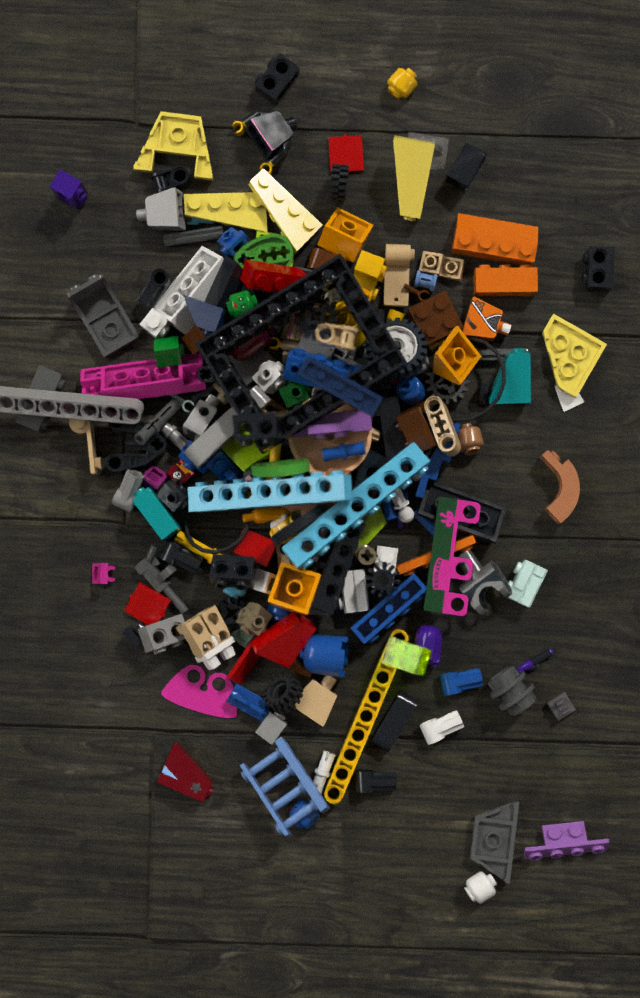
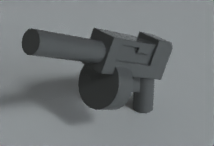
(158, 578)

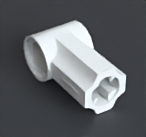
(436, 729)

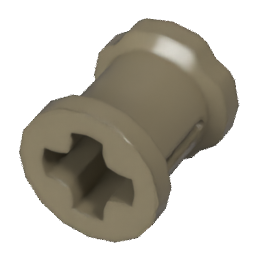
(369, 558)

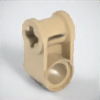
(338, 336)

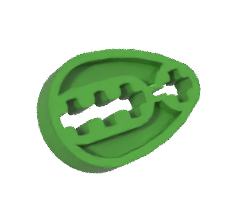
(265, 243)
(280, 468)

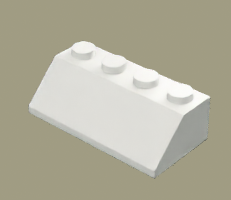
(194, 282)

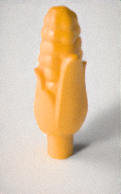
(264, 515)

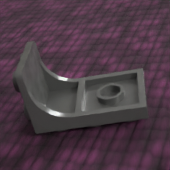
(102, 314)

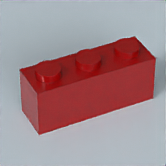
(269, 276)

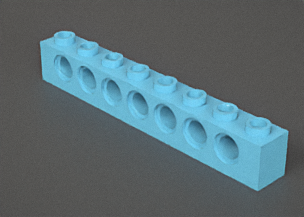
(410, 455)
(339, 491)

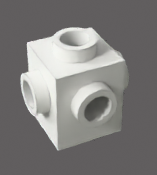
(270, 376)

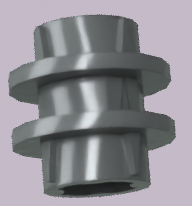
(512, 690)

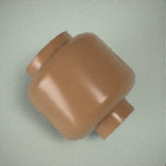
(470, 439)

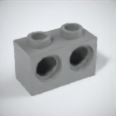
(163, 632)

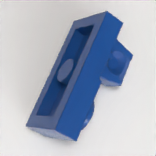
(223, 467)

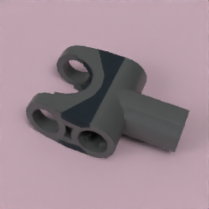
(481, 580)

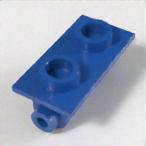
(248, 702)

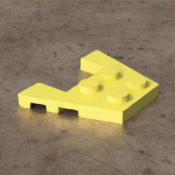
(177, 136)

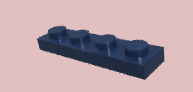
(340, 386)

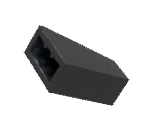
(225, 284)

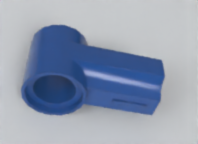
(457, 681)

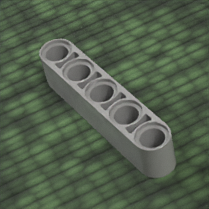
(220, 432)

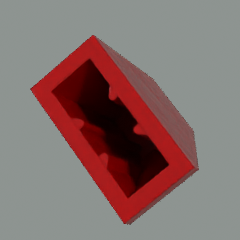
(284, 639)

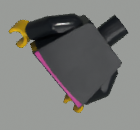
(269, 133)

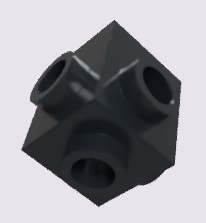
(174, 495)

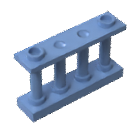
(304, 786)

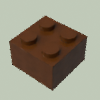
(435, 318)

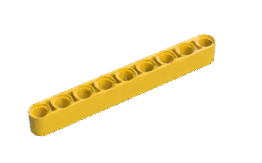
(365, 726)

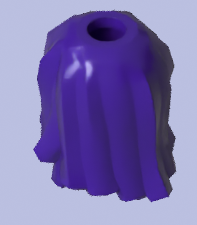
(430, 638)

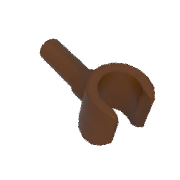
(416, 292)

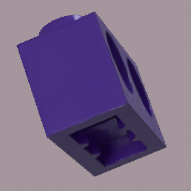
(69, 189)

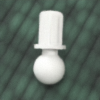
(405, 513)

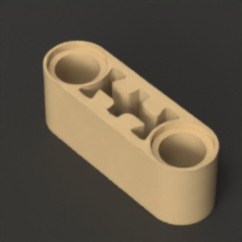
(441, 437)

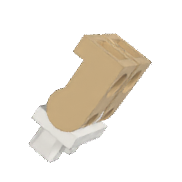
(207, 637)

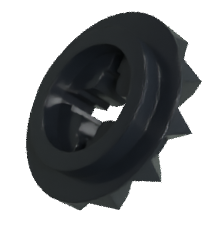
(233, 604)

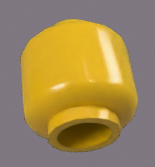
(402, 83)

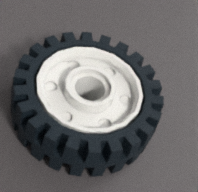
(412, 346)

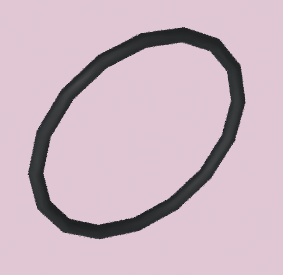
(218, 550)

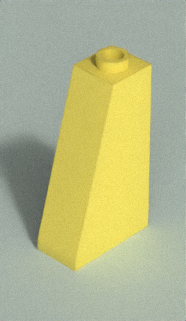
(412, 171)

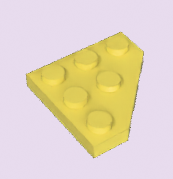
(570, 354)

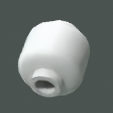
(480, 887)

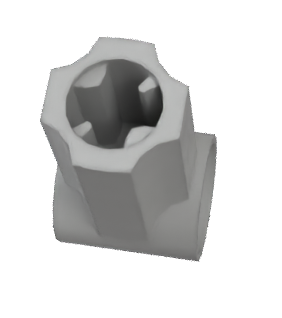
(125, 493)

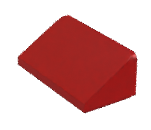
(243, 665)

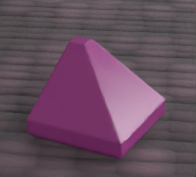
(154, 477)

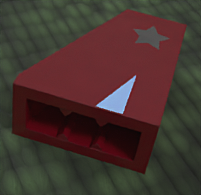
(185, 774)

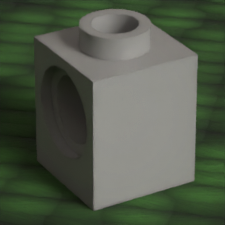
(271, 726)

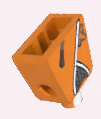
(484, 321)

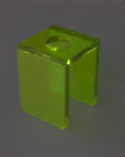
(406, 656)

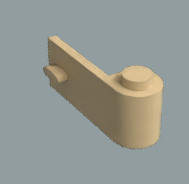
(397, 274)
(86, 427)

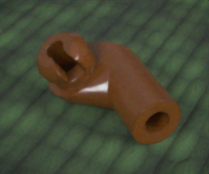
(299, 669)

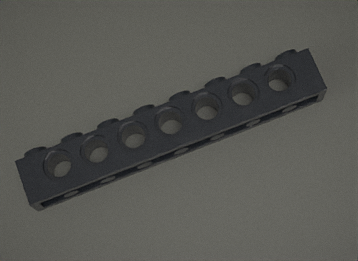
(342, 562)

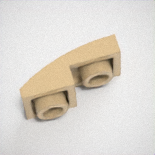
(444, 266)

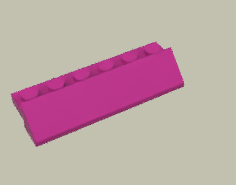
(143, 378)

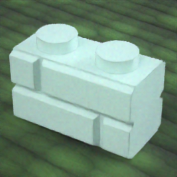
(526, 582)

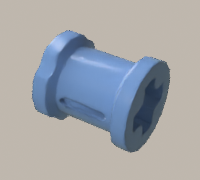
(425, 281)

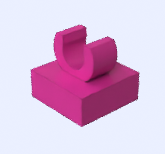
(100, 573)

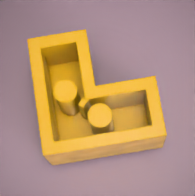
(369, 271)

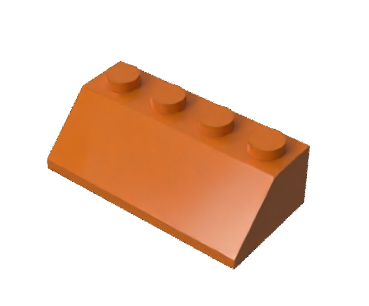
(495, 240)

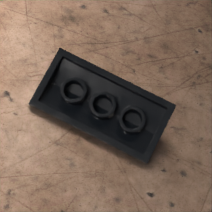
(490, 514)

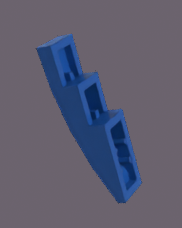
(434, 466)

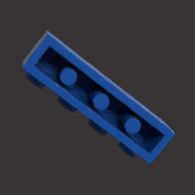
(297, 357)
(388, 608)

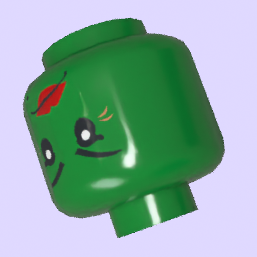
(240, 303)

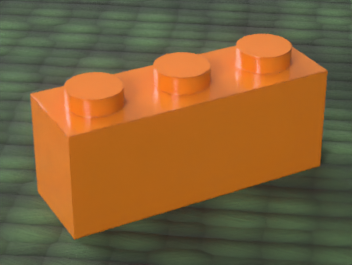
(506, 280)

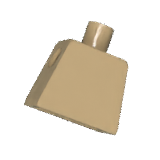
(318, 699)

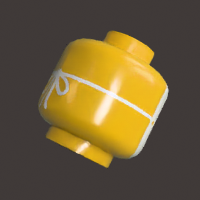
(281, 522)

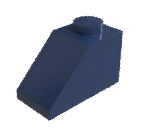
(206, 315)

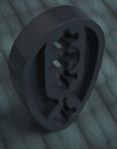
(297, 524)

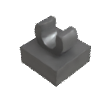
(561, 706)

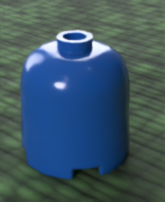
(326, 655)

